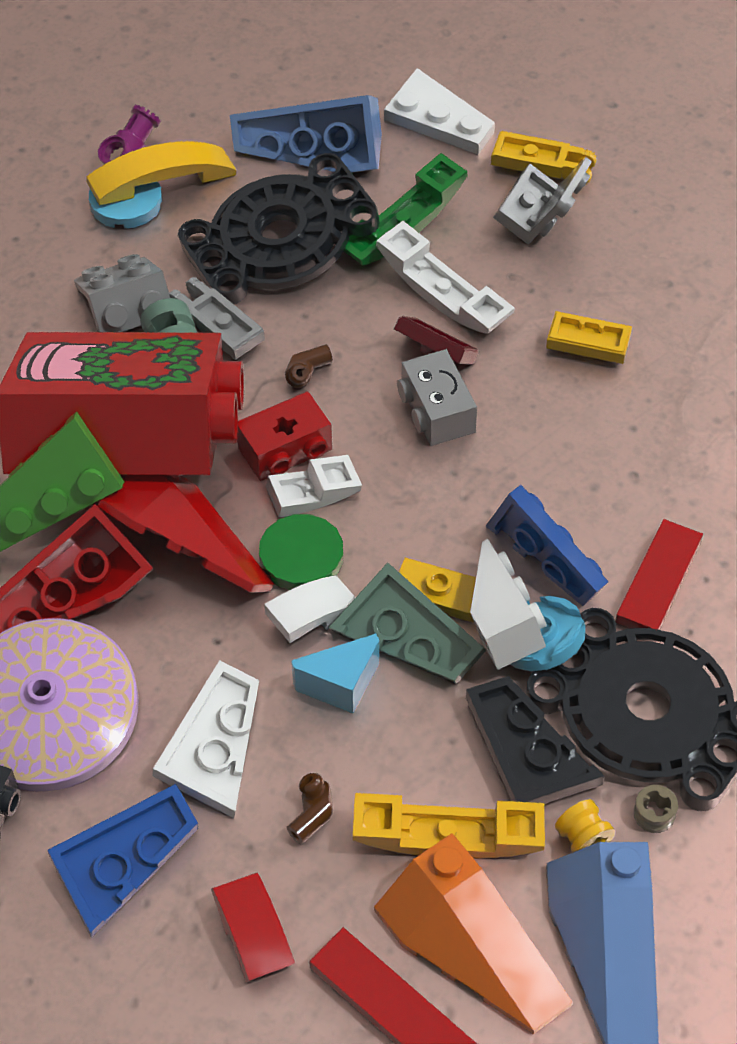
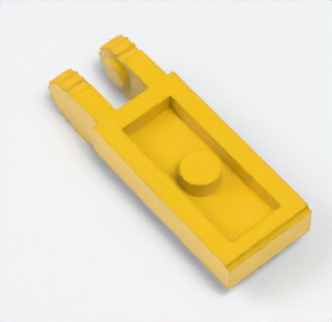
(548, 156)

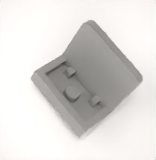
(537, 200)
(122, 292)

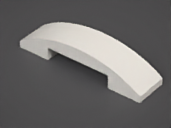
(438, 284)

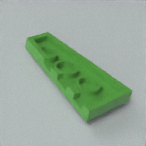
(55, 482)

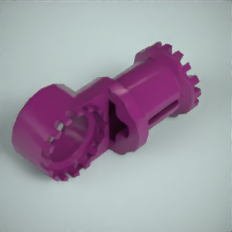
(132, 136)

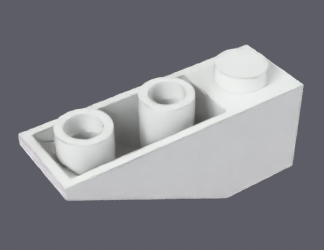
(501, 610)

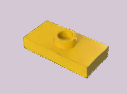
(589, 337)
(444, 587)

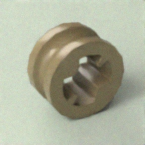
(664, 799)

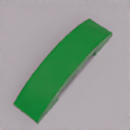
(417, 207)

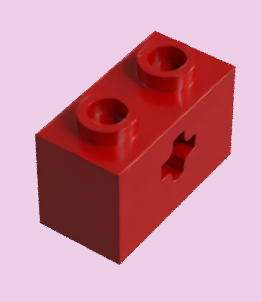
(284, 436)

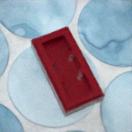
(436, 340)

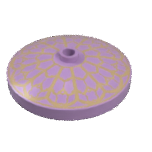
(62, 702)

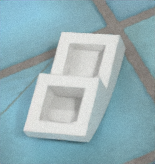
(321, 485)
(308, 606)

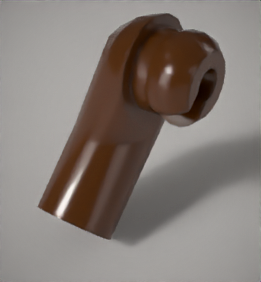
(303, 364)
(316, 807)

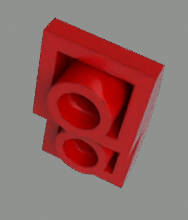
(253, 926)

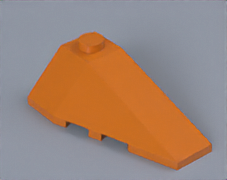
(463, 926)

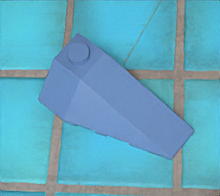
(303, 131)
(607, 924)

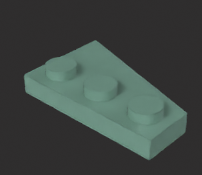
(409, 627)

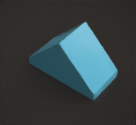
(338, 673)

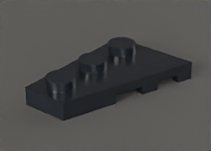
(526, 749)

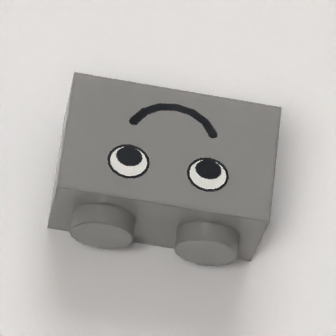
(437, 397)

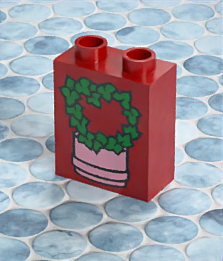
(145, 396)

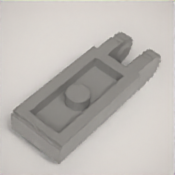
(218, 315)

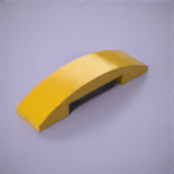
(155, 163)
(413, 829)

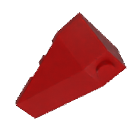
(181, 513)
(74, 573)

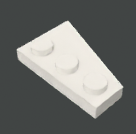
(438, 113)
(212, 740)

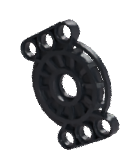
(284, 261)
(636, 748)

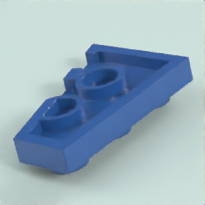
(538, 535)
(121, 854)

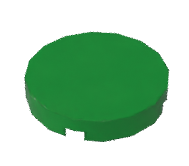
(300, 550)

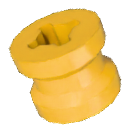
(584, 825)

